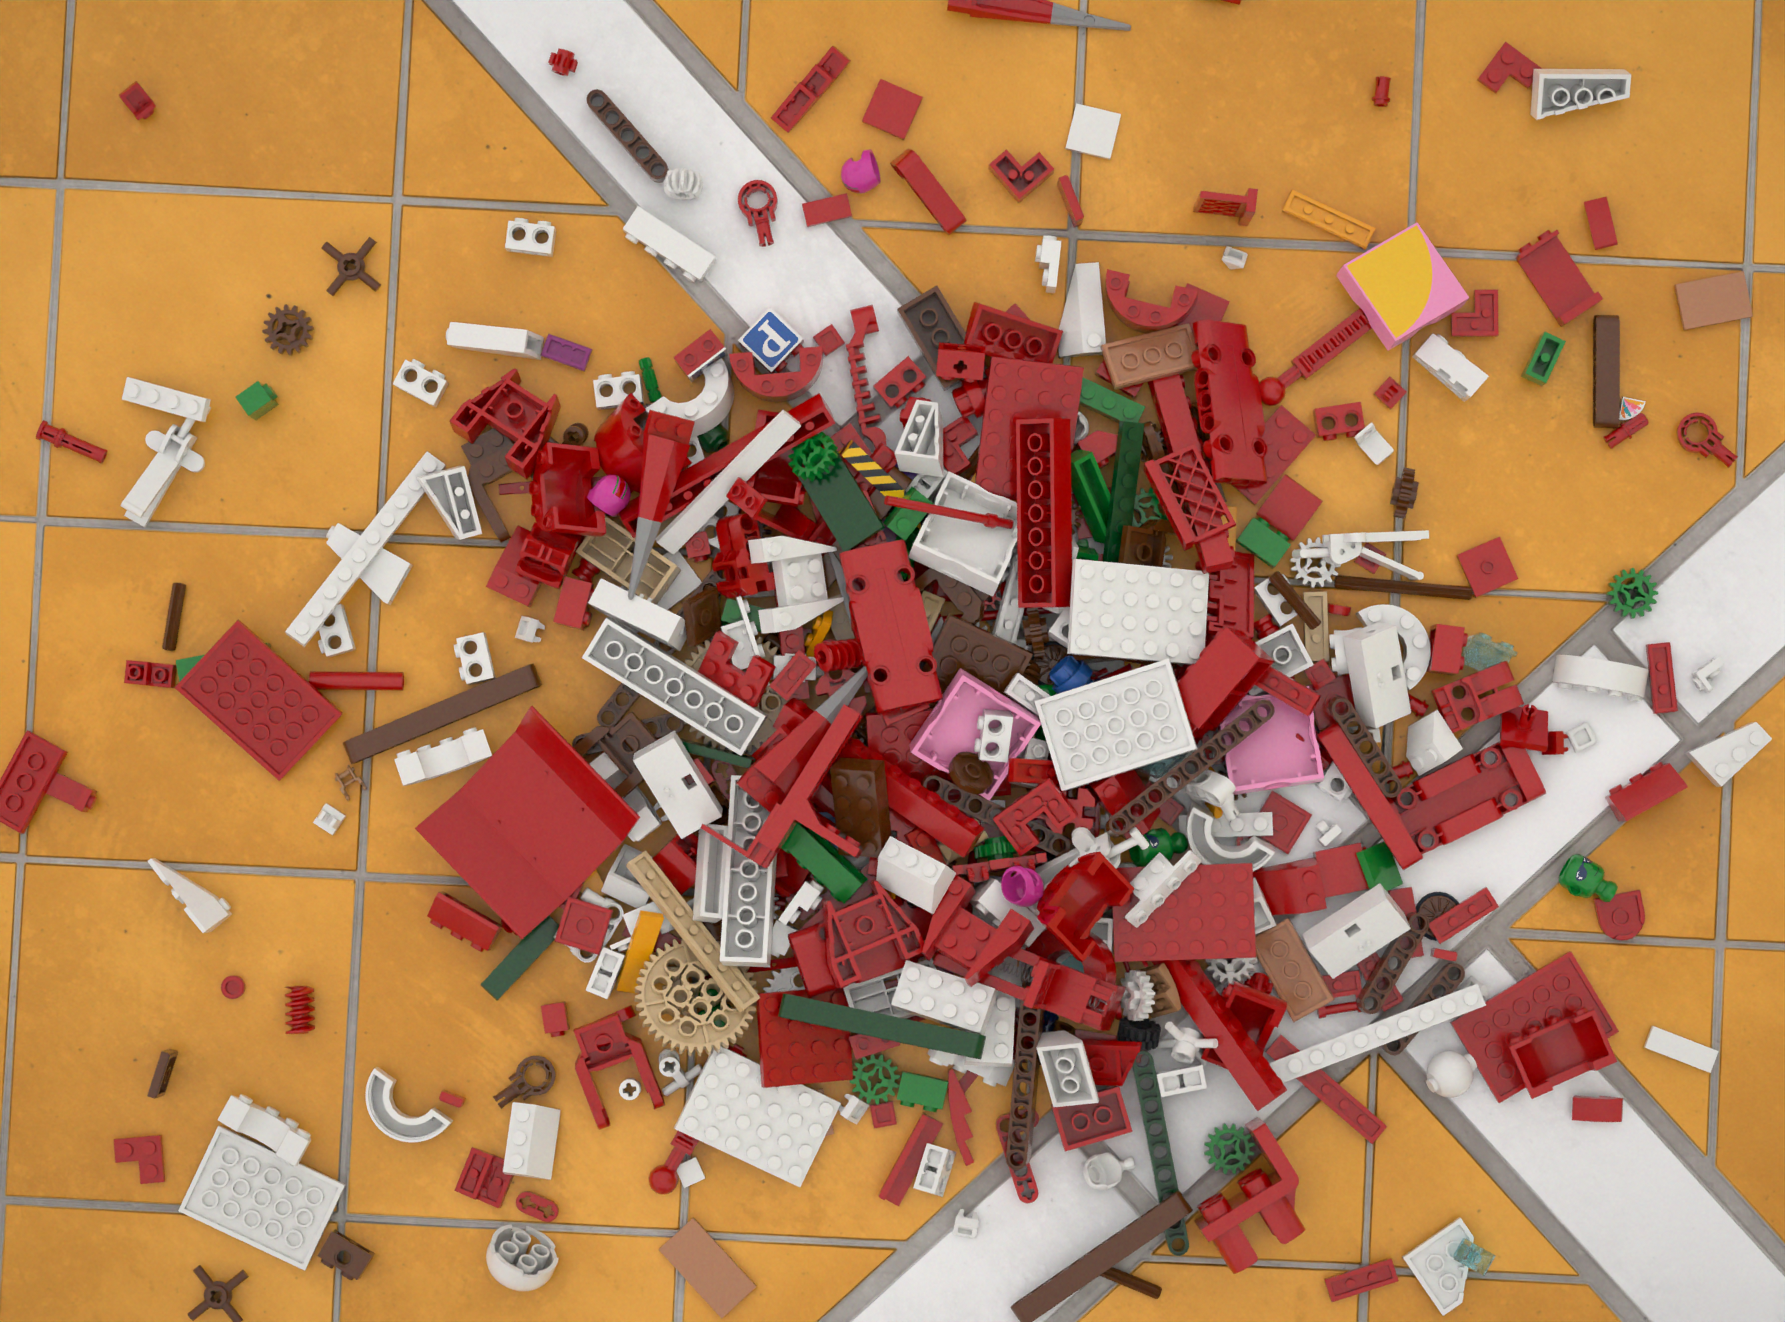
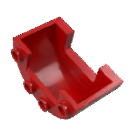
(1146, 316)
(778, 386)
(621, 443)
(776, 477)
(562, 489)
(1078, 899)
(1255, 1011)
(1561, 1051)

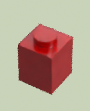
(555, 1018)

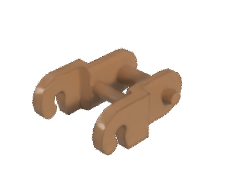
(350, 771)

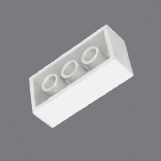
(944, 998)

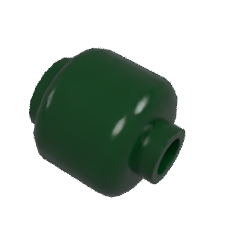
(714, 439)

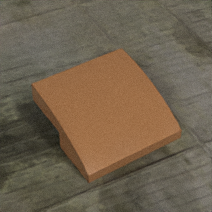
(1165, 990)

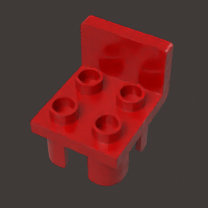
(1262, 1193)

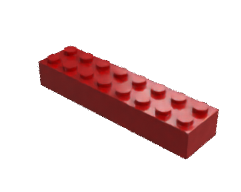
(1044, 512)

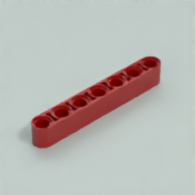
(1369, 796)

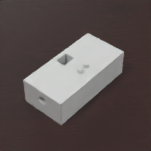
(639, 614)
(1377, 674)
(664, 769)
(1356, 931)
(874, 997)

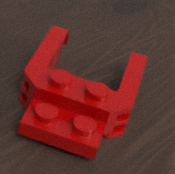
(605, 1045)

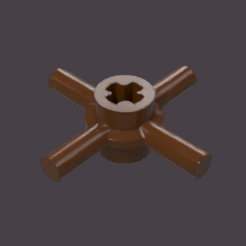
(344, 259)
(226, 1297)

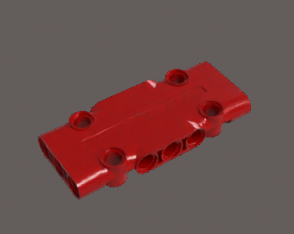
(1229, 403)
(891, 626)
(1467, 795)
(811, 953)

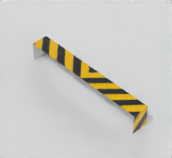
(873, 472)

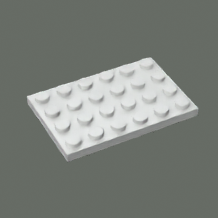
(1137, 612)
(1115, 725)
(762, 1126)
(261, 1198)

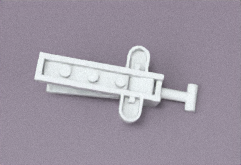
(173, 452)
(1347, 546)
(1085, 844)

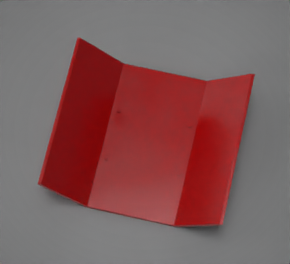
(530, 825)

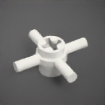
(1186, 1044)

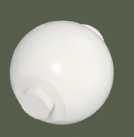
(1450, 1073)

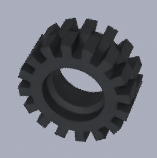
(1139, 1031)

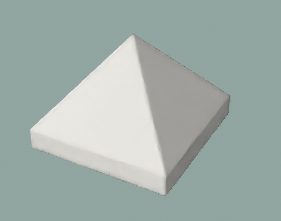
(1234, 258)

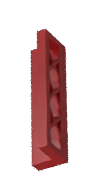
(909, 1159)

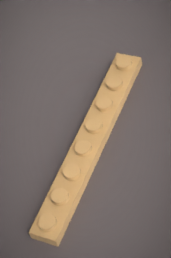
(692, 932)

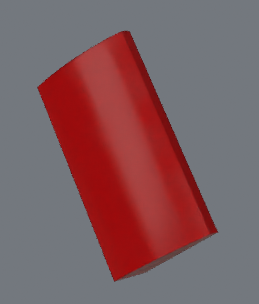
(1011, 335)

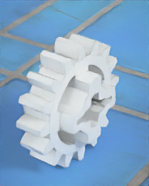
(1322, 571)
(1235, 971)
(1137, 996)

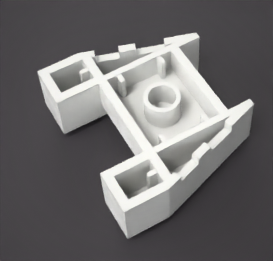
(797, 581)

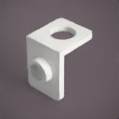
(1373, 444)

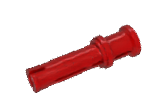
(61, 438)

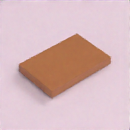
(1713, 300)

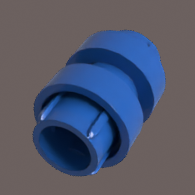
(1070, 674)

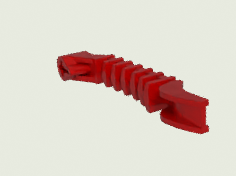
(864, 323)

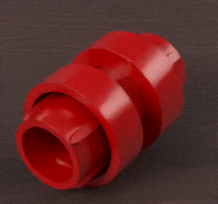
(971, 396)

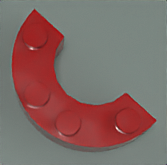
(1098, 964)

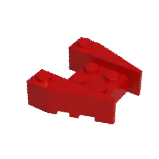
(513, 414)
(863, 928)
(970, 939)

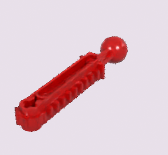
(1316, 356)
(664, 1178)

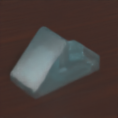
(1473, 1256)

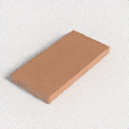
(1150, 356)
(1292, 970)
(707, 1267)

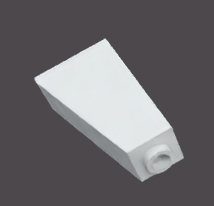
(495, 340)
(385, 571)

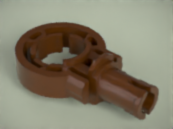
(513, 1091)

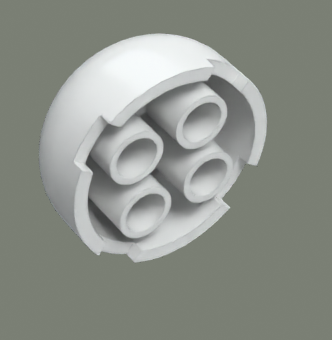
(515, 1268)

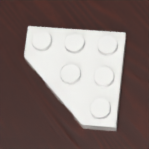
(1436, 1268)

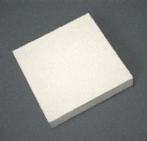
(1093, 131)

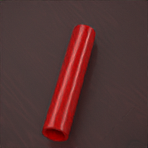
(357, 680)

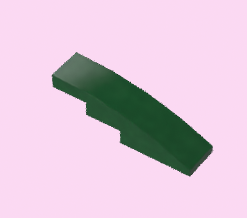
(520, 958)

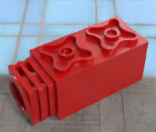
(1221, 679)

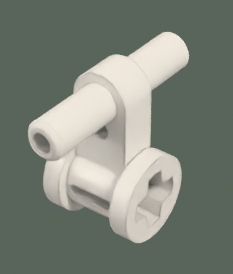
(674, 1070)

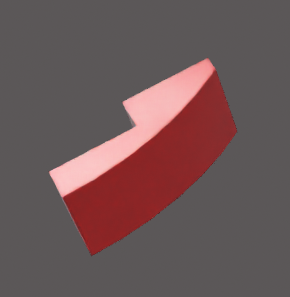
(1600, 223)
(150, 674)
(1597, 1109)

